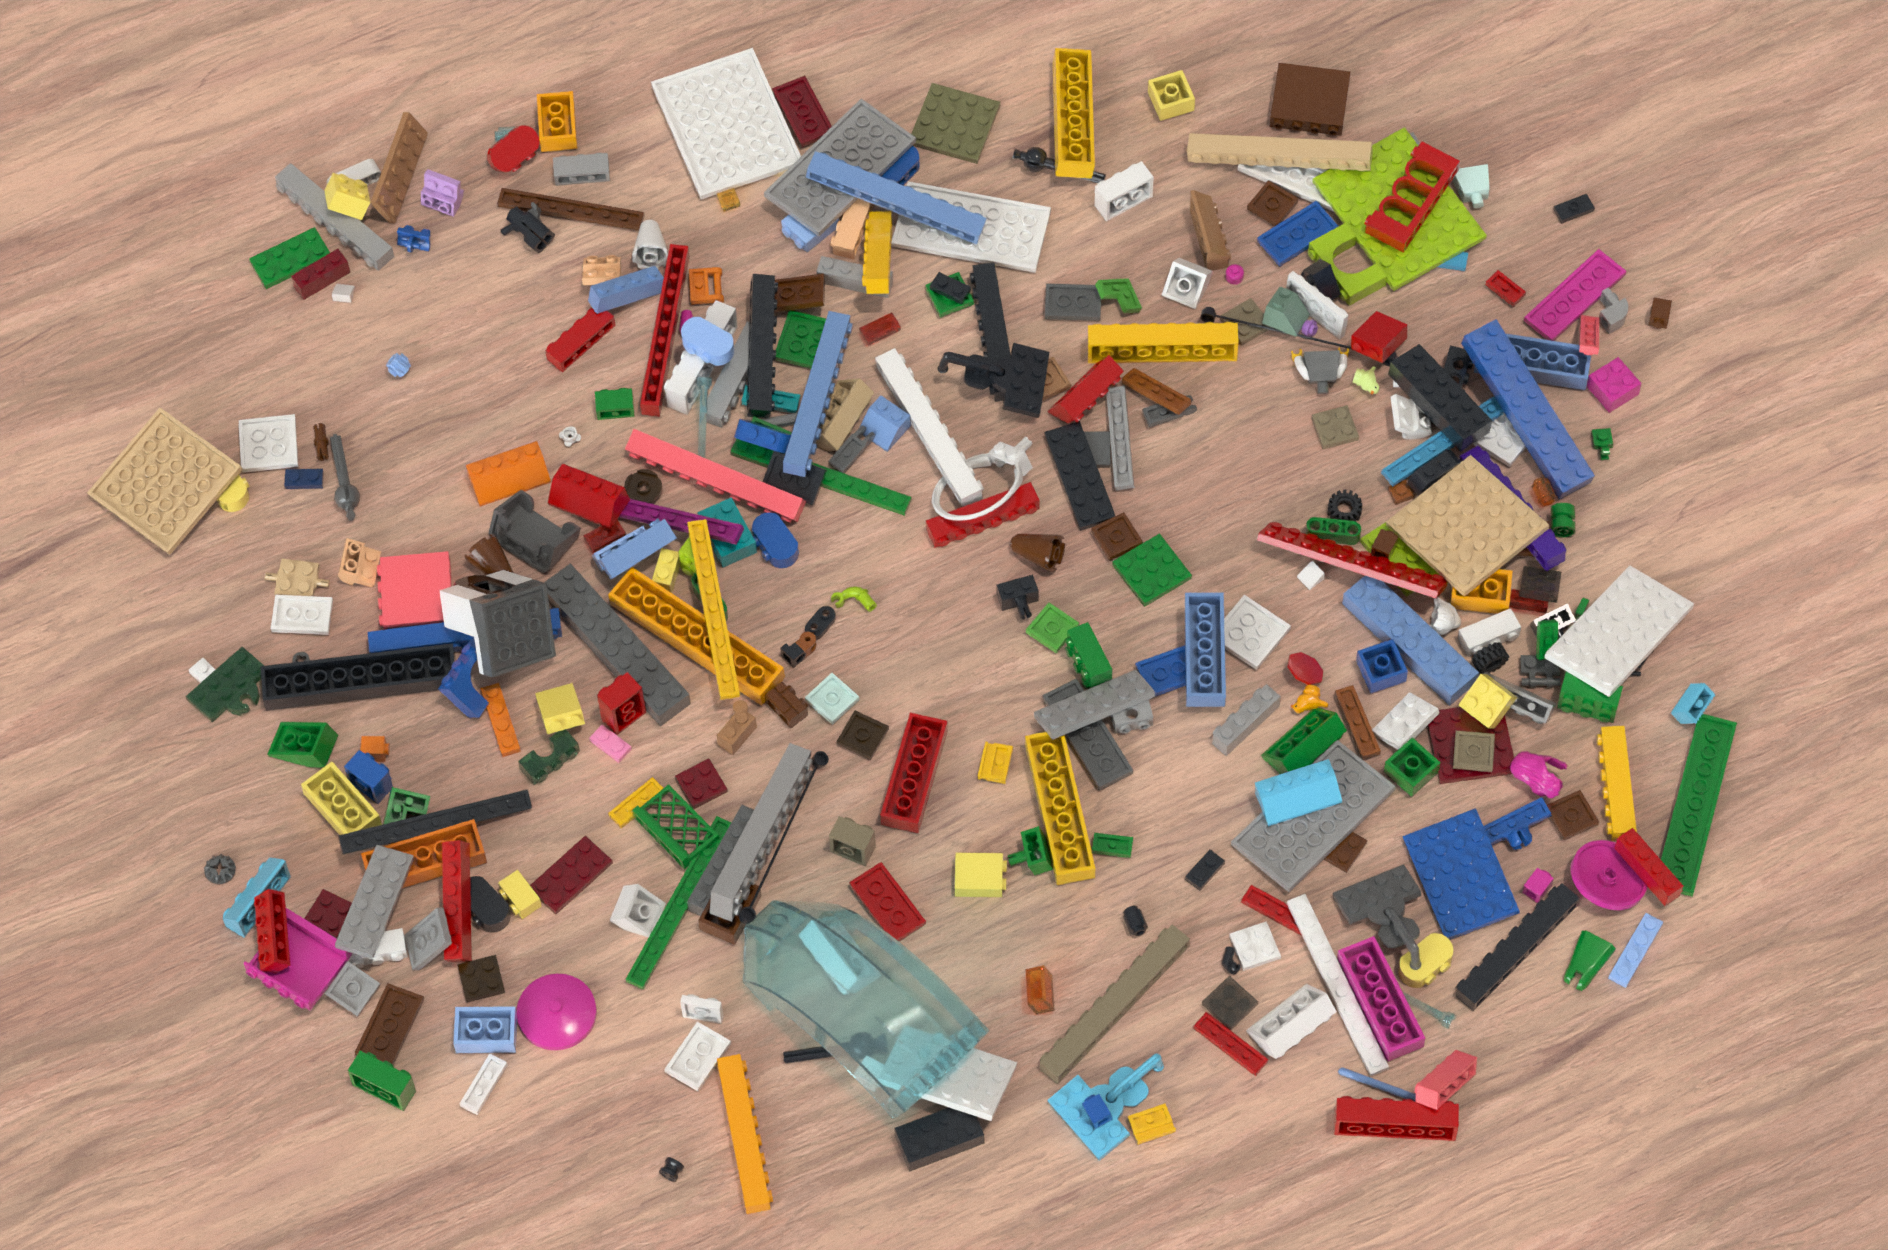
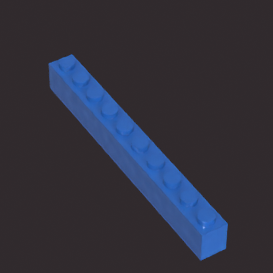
(432, 635)

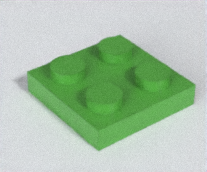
(1051, 627)

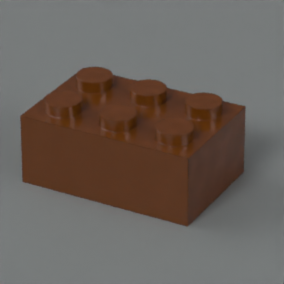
(724, 928)

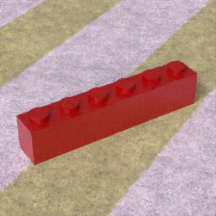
(944, 531)
(457, 899)

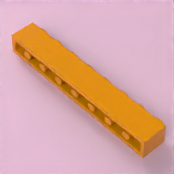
(743, 1133)

